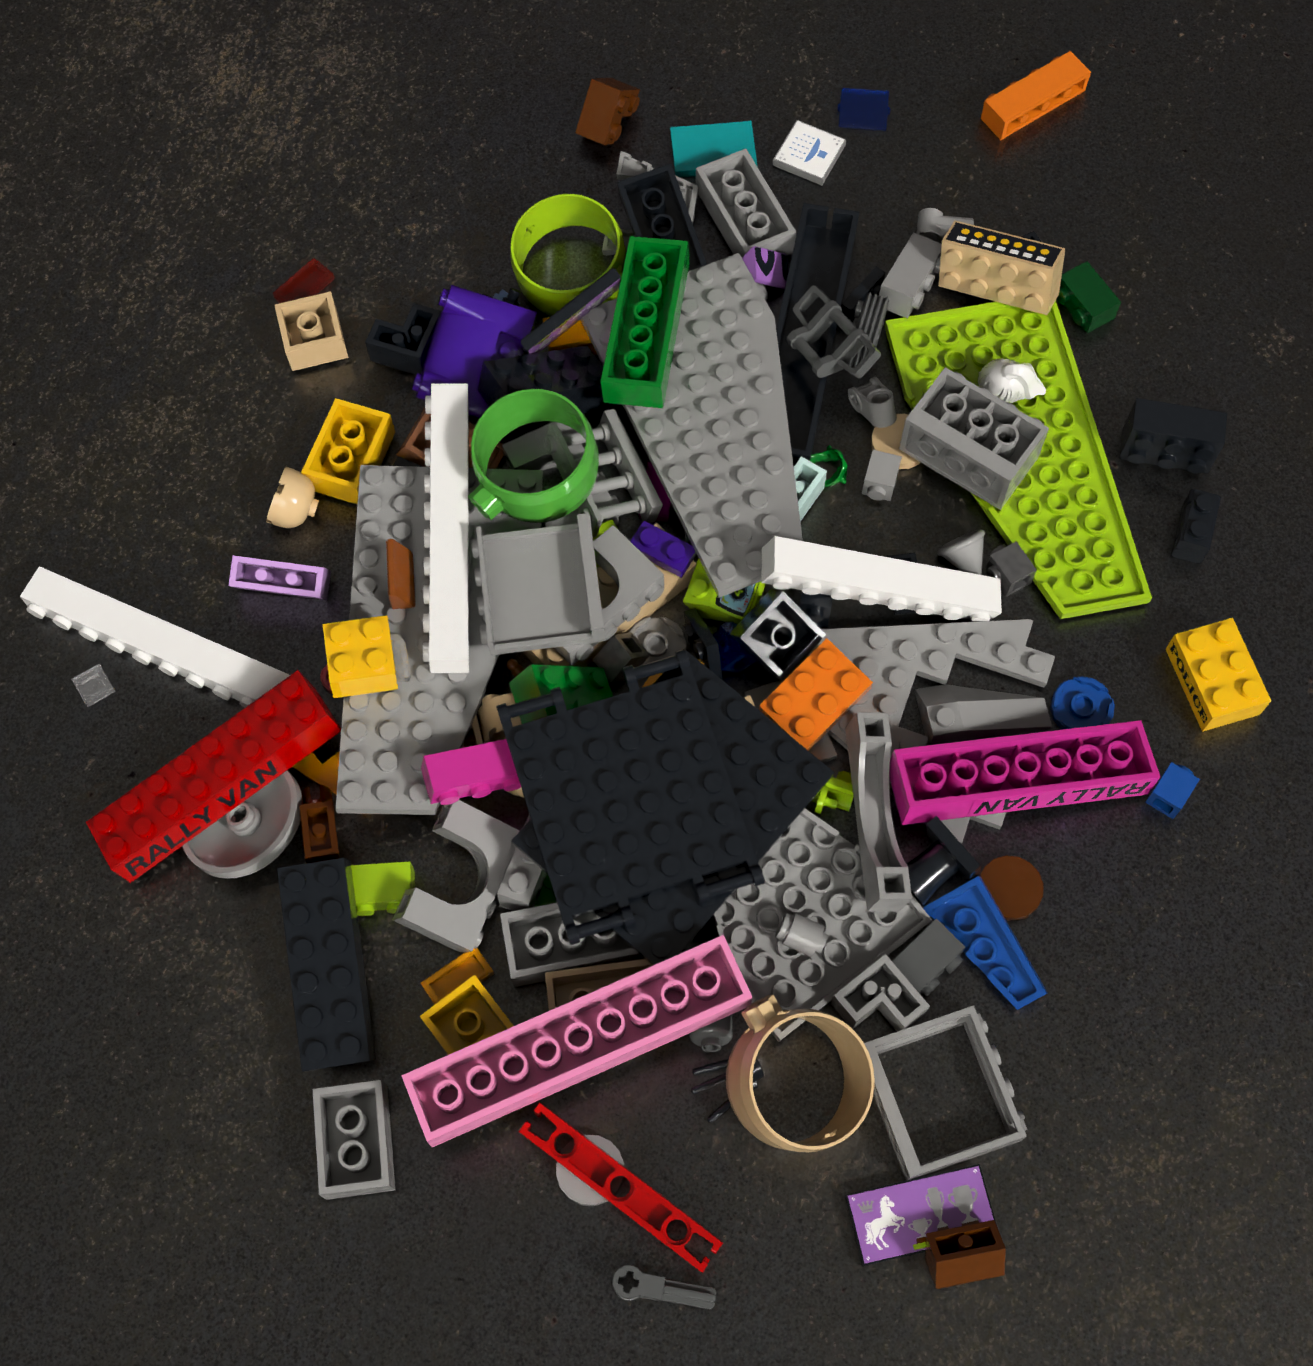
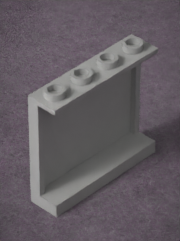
(538, 588)

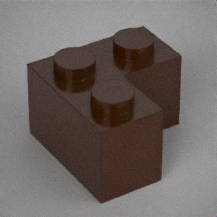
(604, 108)

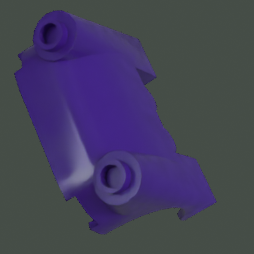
(467, 334)

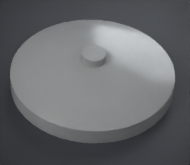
(251, 832)

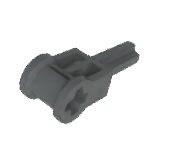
(663, 1289)

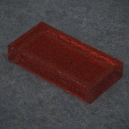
(305, 283)

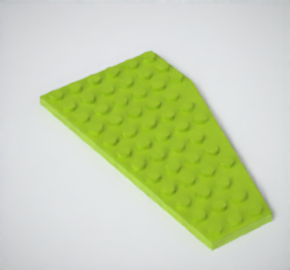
(1068, 503)

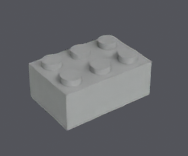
(353, 1139)

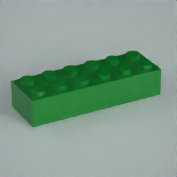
(645, 322)

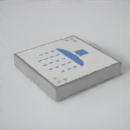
(809, 152)

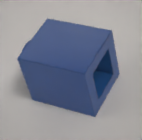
(1172, 790)

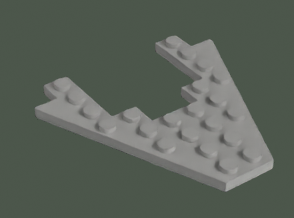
(898, 653)

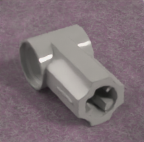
(934, 225)

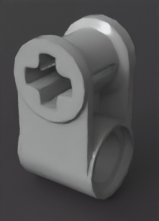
(874, 403)

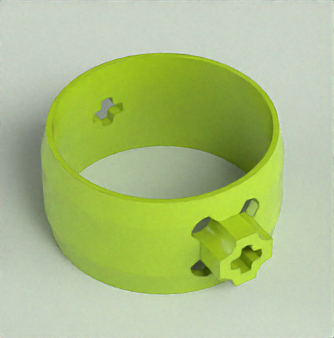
(548, 216)

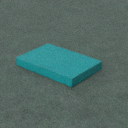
(709, 142)

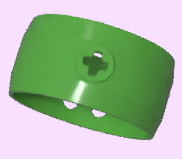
(505, 416)

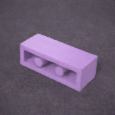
(279, 577)

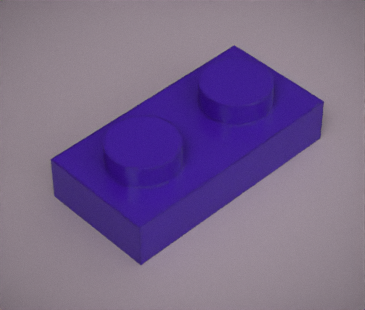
(664, 549)

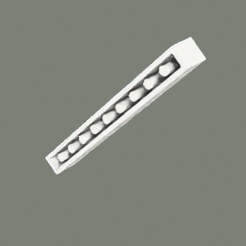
(448, 530)
(148, 638)

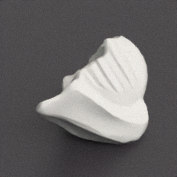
(1010, 380)

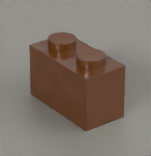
(965, 1254)

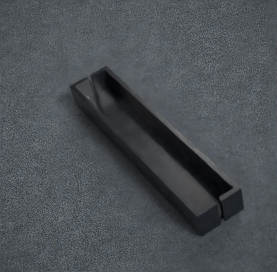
(819, 260)

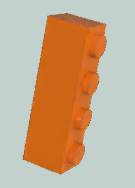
(1035, 95)

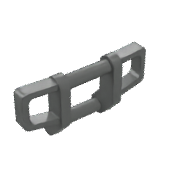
(814, 329)

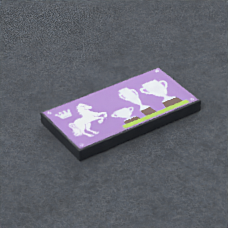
(571, 313)
(895, 1217)

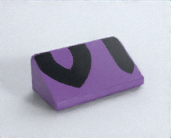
(767, 266)

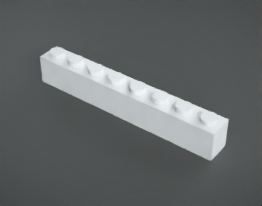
(879, 580)

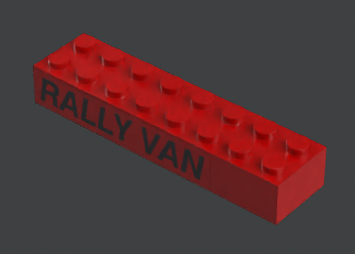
(213, 777)

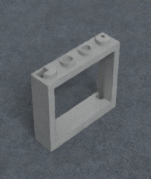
(988, 1059)

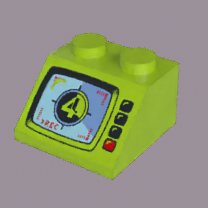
(727, 608)

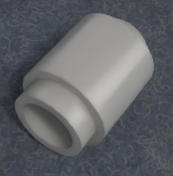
(801, 934)

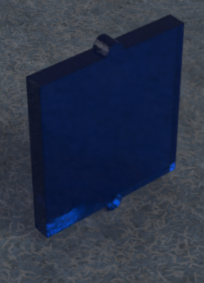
(863, 109)

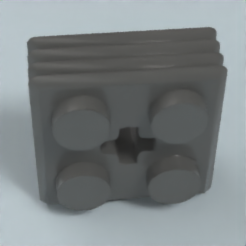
(870, 318)

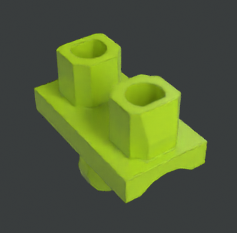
(836, 793)

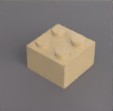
(311, 331)

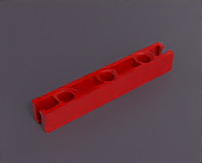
(641, 1203)

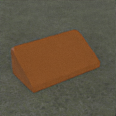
(400, 575)

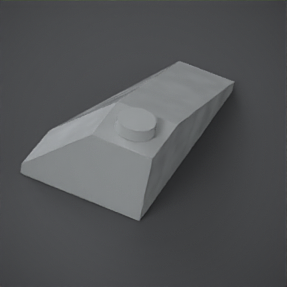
(968, 713)

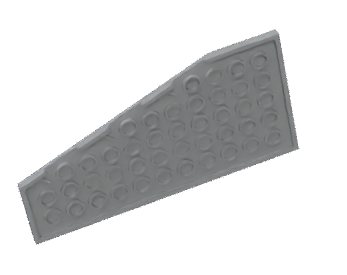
(722, 425)
(433, 712)

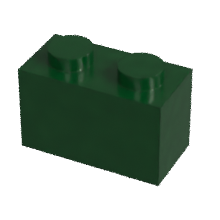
(1087, 297)

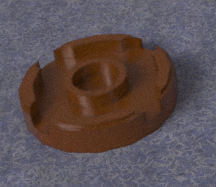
(1014, 886)

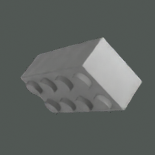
(744, 205)
(539, 944)

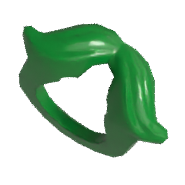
(832, 455)

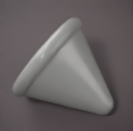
(965, 552)

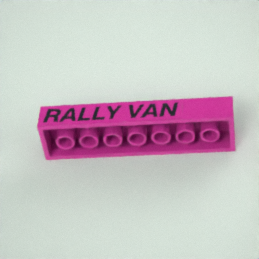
(1022, 772)

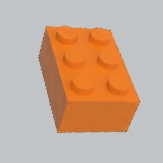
(816, 695)

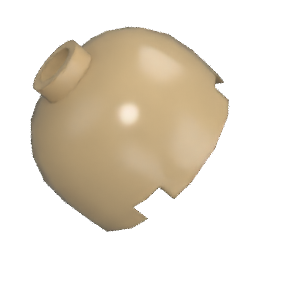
(292, 500)

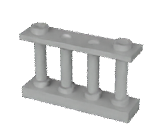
(623, 455)

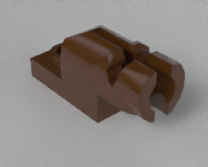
(319, 826)

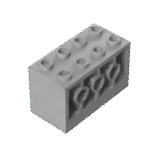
(973, 438)

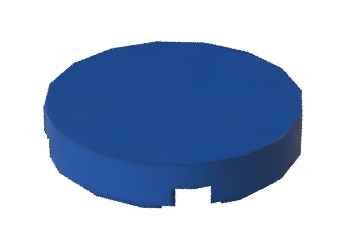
(1081, 704)

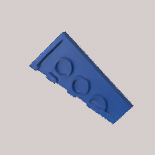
(988, 940)

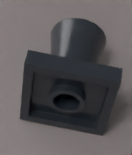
(939, 862)

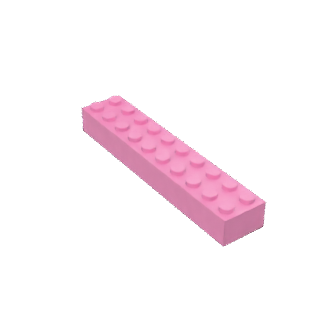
(576, 1041)

